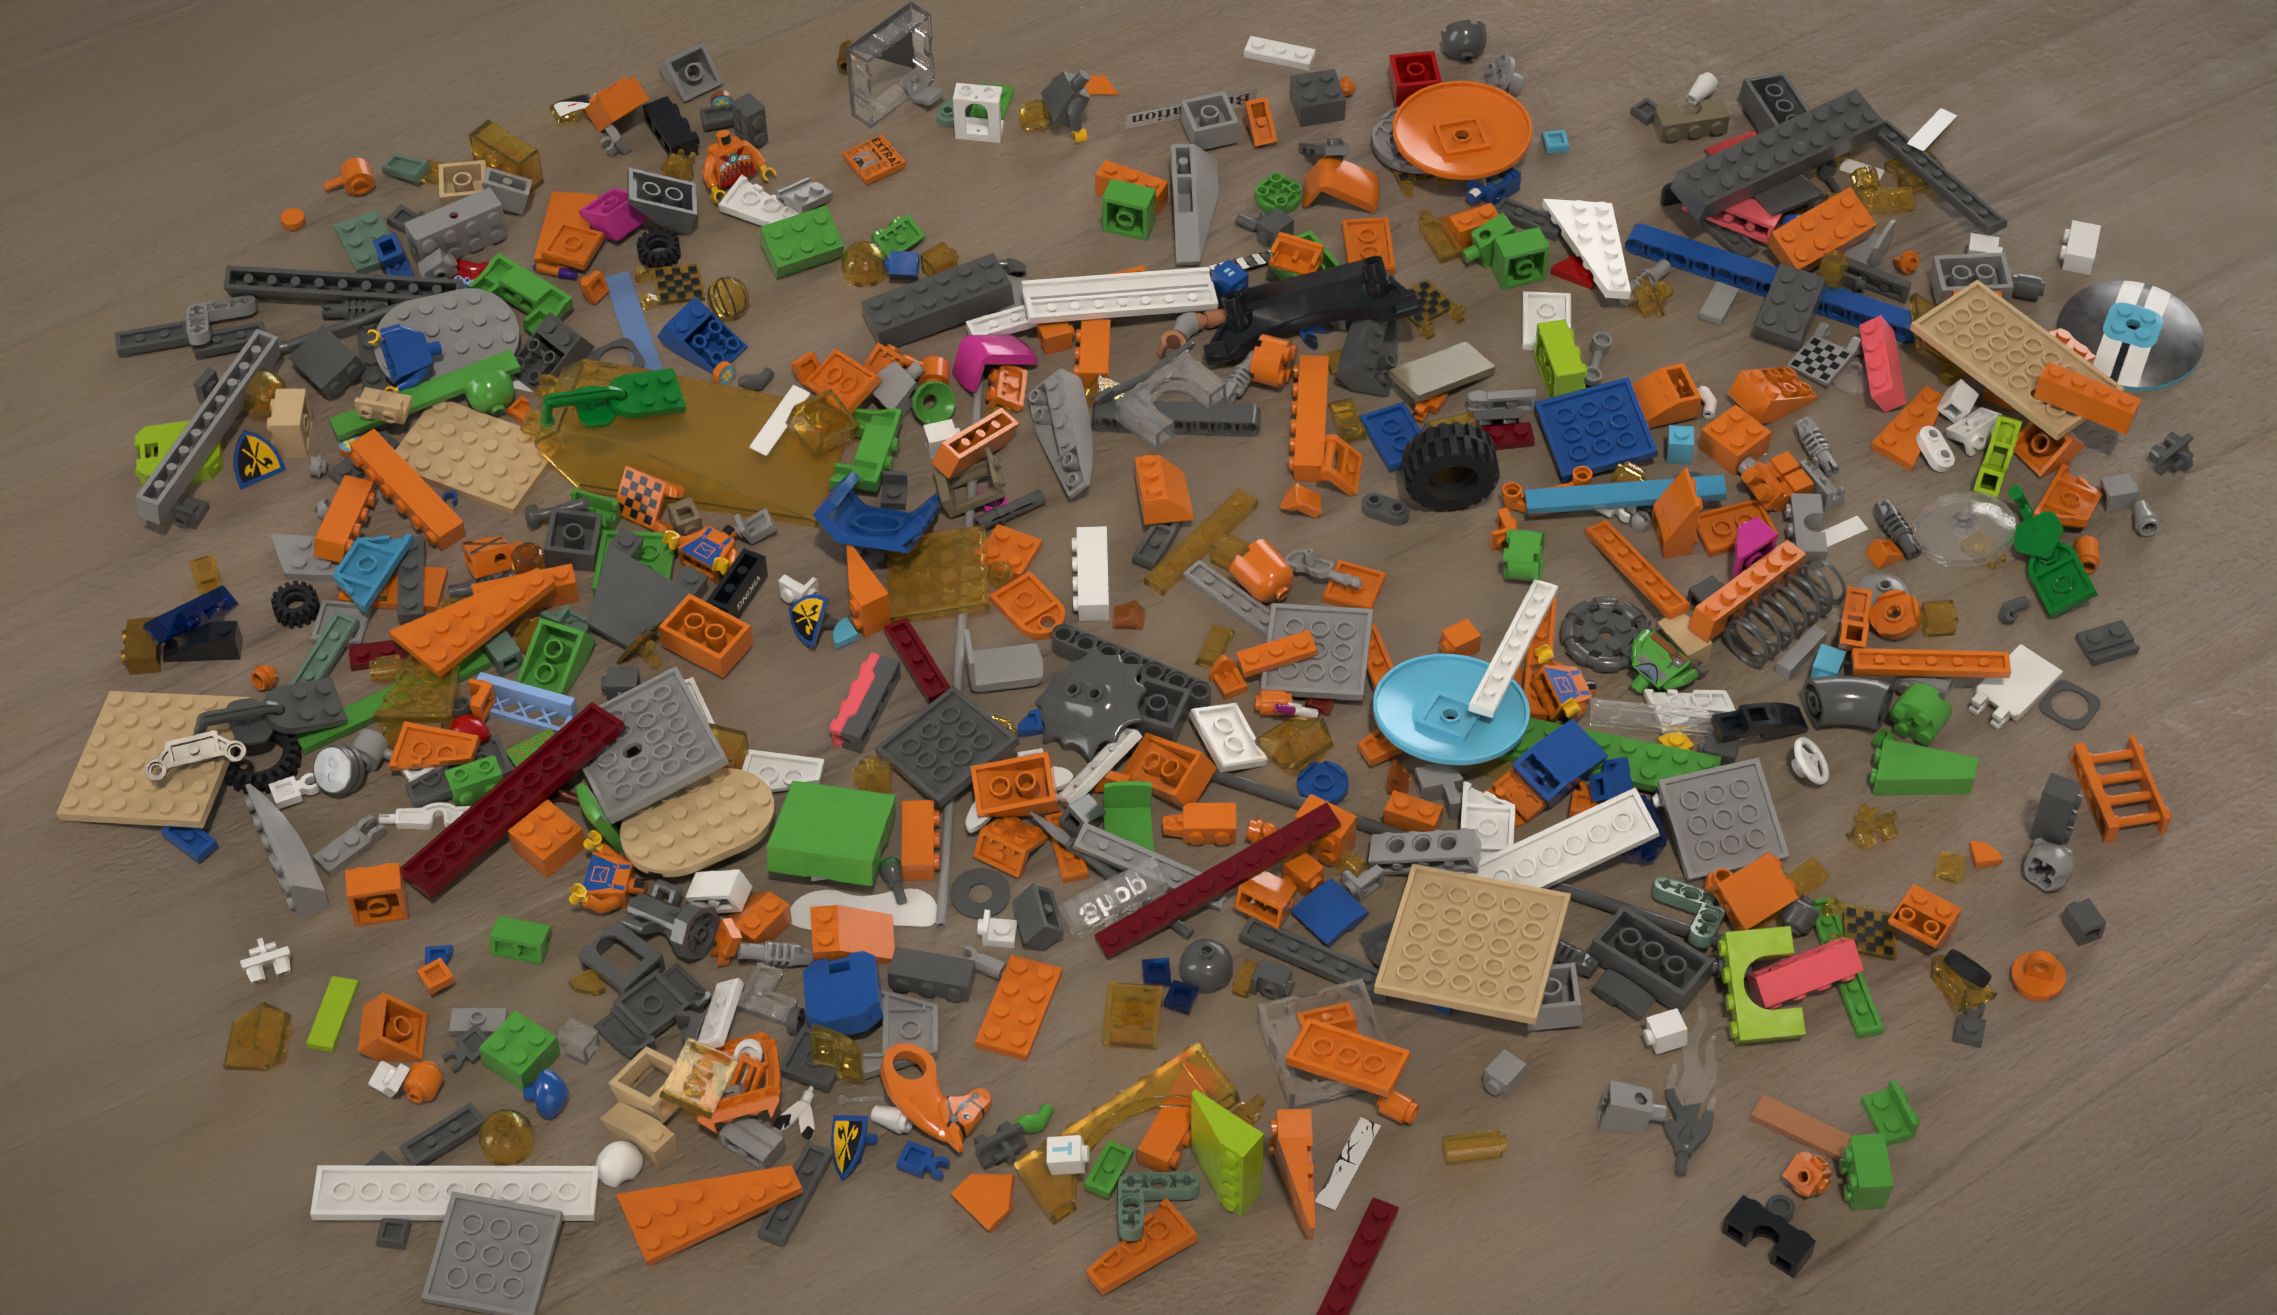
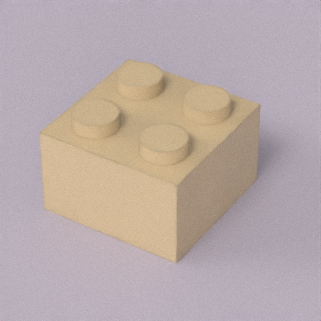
(460, 180)
(291, 423)

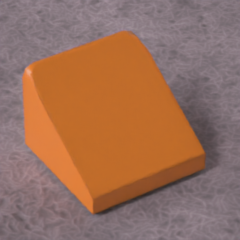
(1883, 553)

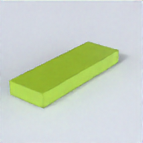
(332, 1014)

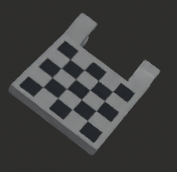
(1823, 359)

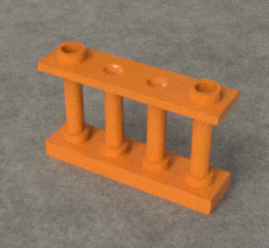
(2101, 803)

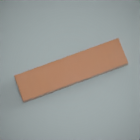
(1800, 1127)

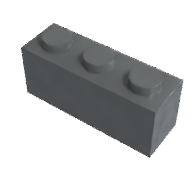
(2057, 810)
(931, 974)

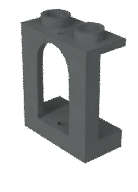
(592, 957)

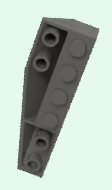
(1369, 355)

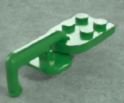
(627, 395)
(2061, 577)

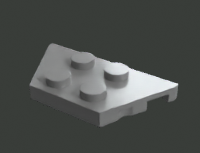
(298, 558)

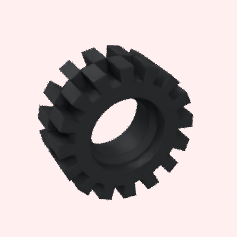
(655, 240)
(291, 594)

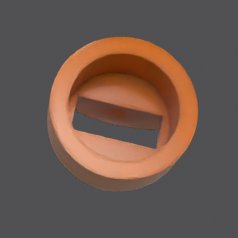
(1348, 86)

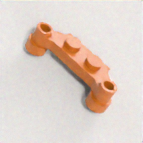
(1515, 499)

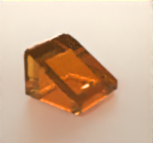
(1129, 616)
(1398, 778)

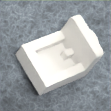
(792, 590)

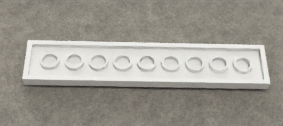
(425, 1191)

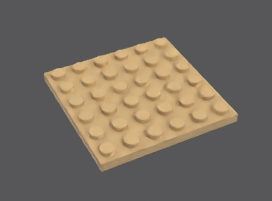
(127, 735)
(1473, 944)

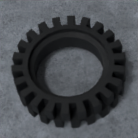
(282, 769)

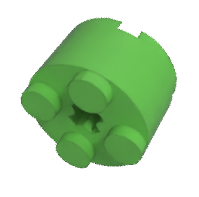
(1524, 555)
(1920, 713)

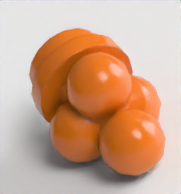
(1257, 831)

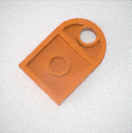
(1029, 605)

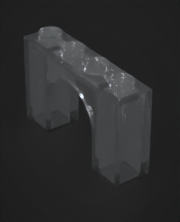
(1180, 376)

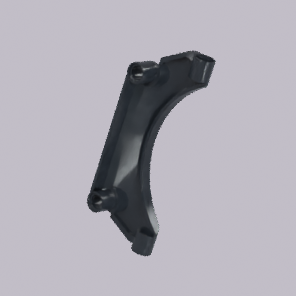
(1308, 300)

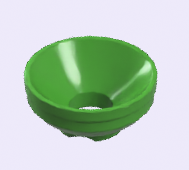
(944, 402)

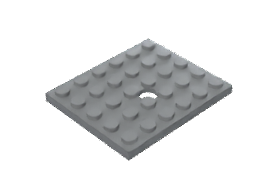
(673, 741)

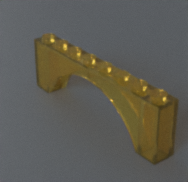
(1163, 1088)

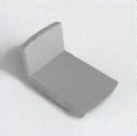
(1873, 247)
(1003, 666)

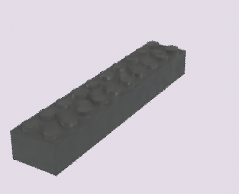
(1776, 155)

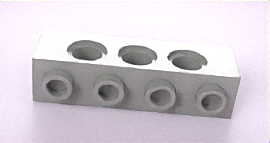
(1437, 853)

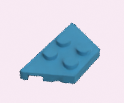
(369, 567)

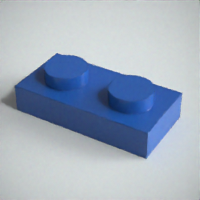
(191, 841)

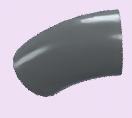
(1847, 700)

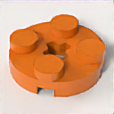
(1898, 627)

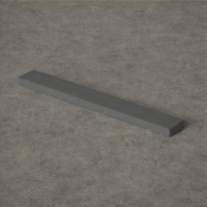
(1940, 180)

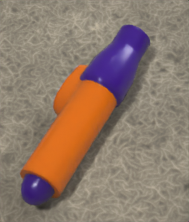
(559, 271)

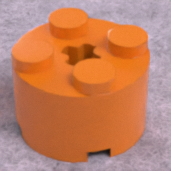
(1273, 361)

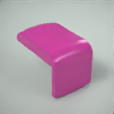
(979, 350)

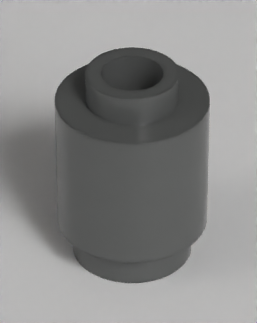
(2027, 286)

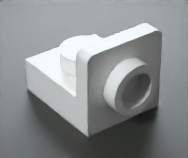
(997, 931)
(388, 1078)

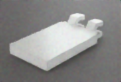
(2014, 696)

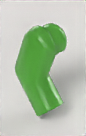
(1036, 1122)

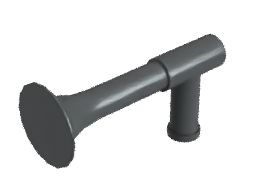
(535, 515)

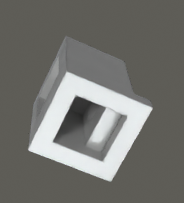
(438, 265)

